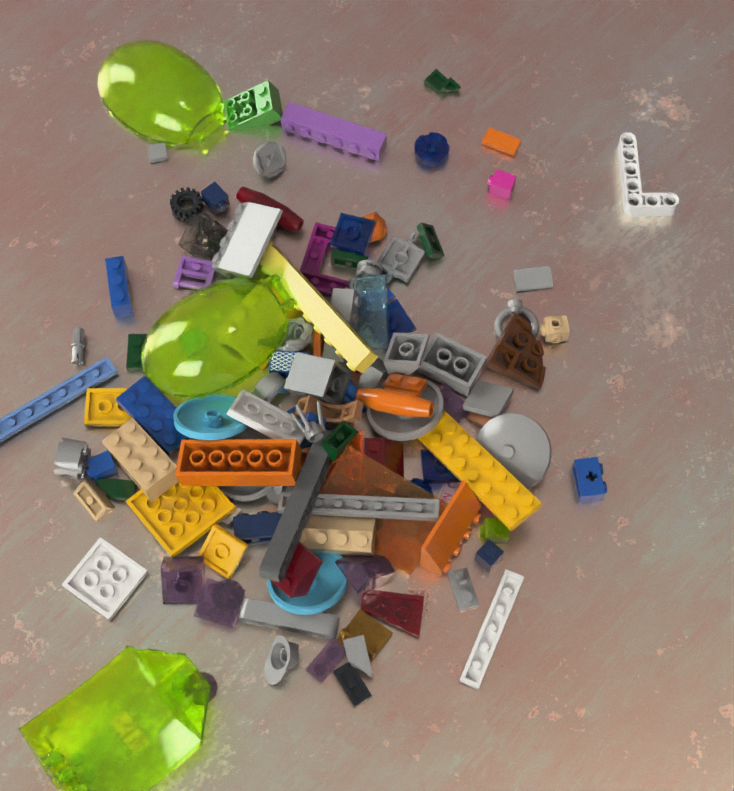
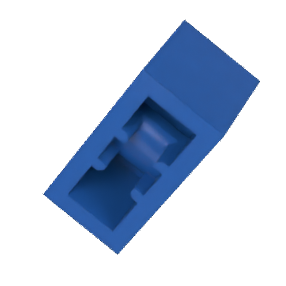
(587, 490)

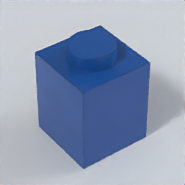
(101, 466)

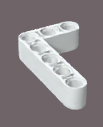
(633, 181)

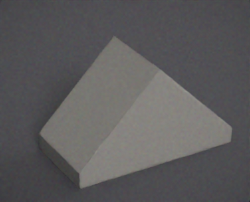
(373, 376)

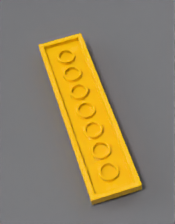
(483, 473)

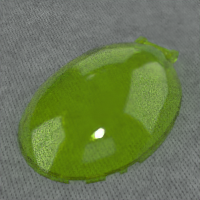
(160, 93)
(216, 336)

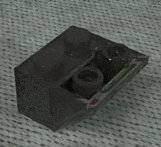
(202, 236)

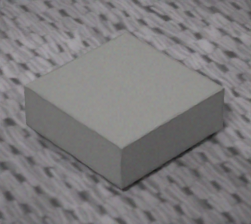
(157, 152)

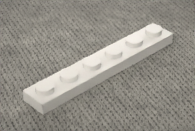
(491, 629)

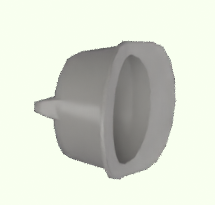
(281, 657)

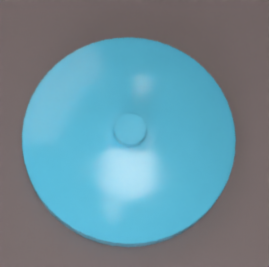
(207, 418)
(324, 592)

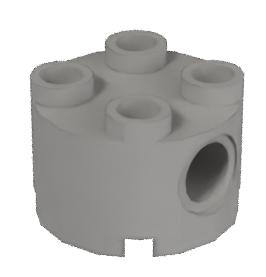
(71, 458)

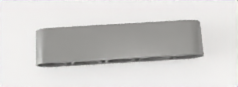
(273, 616)

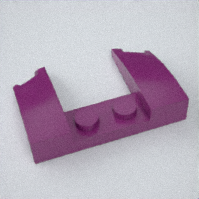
(313, 259)

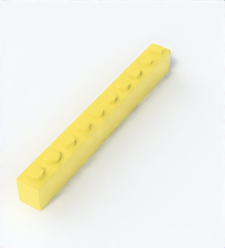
(318, 310)

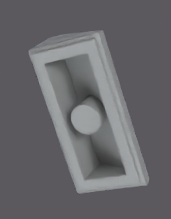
(533, 278)

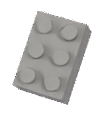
(452, 364)

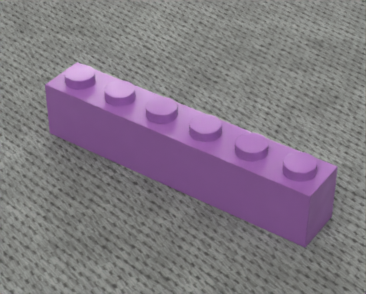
(334, 131)

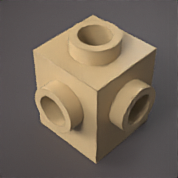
(555, 328)

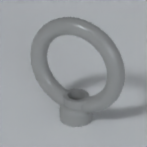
(516, 306)

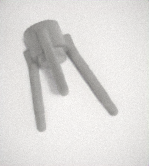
(312, 430)

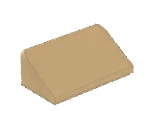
(93, 499)

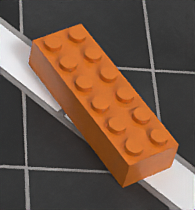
(239, 462)

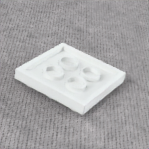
(105, 578)

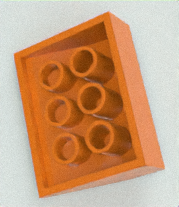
(450, 531)

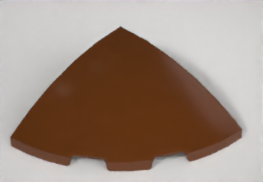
(518, 354)

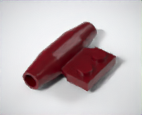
(288, 219)

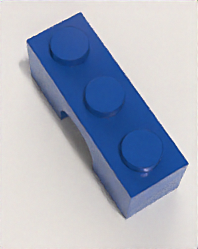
(118, 286)

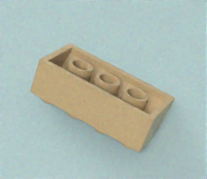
(340, 535)

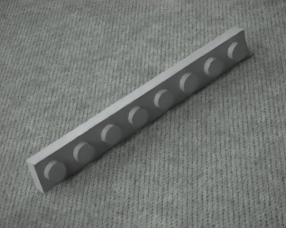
(371, 507)

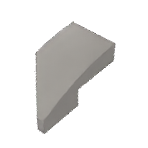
(358, 654)

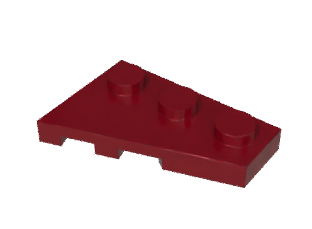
(395, 609)

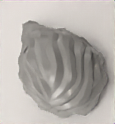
(298, 335)

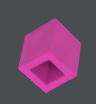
(501, 184)

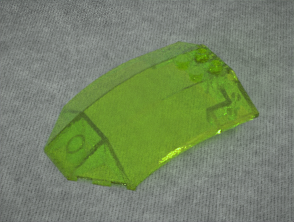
(123, 724)

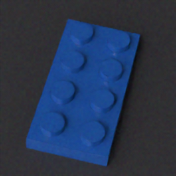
(153, 413)

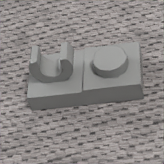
(463, 589)

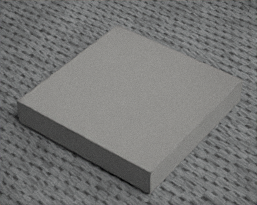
(488, 398)

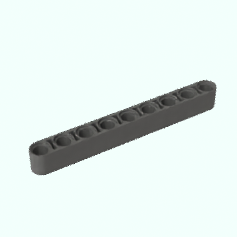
(296, 513)

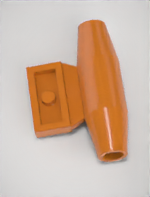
(399, 397)

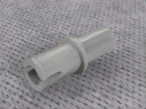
(78, 346)

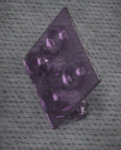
(219, 603)

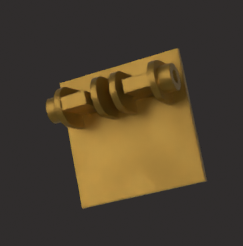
(374, 633)

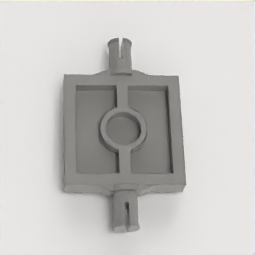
(401, 258)

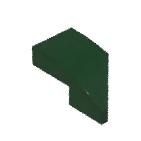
(440, 83)
(117, 488)

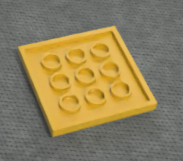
(181, 514)

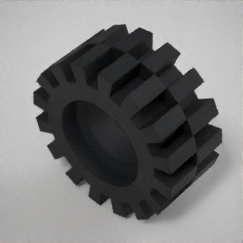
(183, 196)

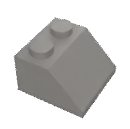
(405, 353)

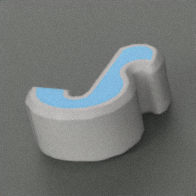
(269, 387)

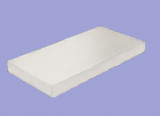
(264, 417)

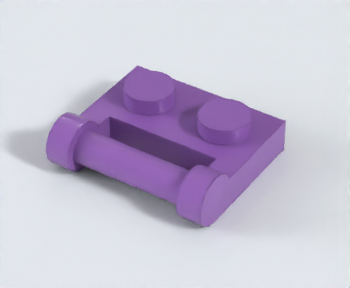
(196, 269)

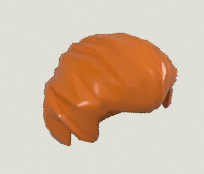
(380, 228)

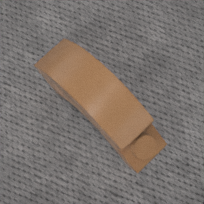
(333, 413)

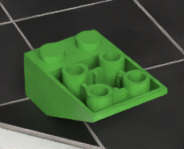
(254, 107)

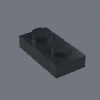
(352, 684)

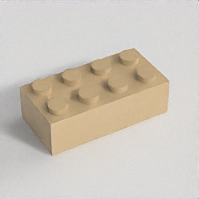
(141, 459)

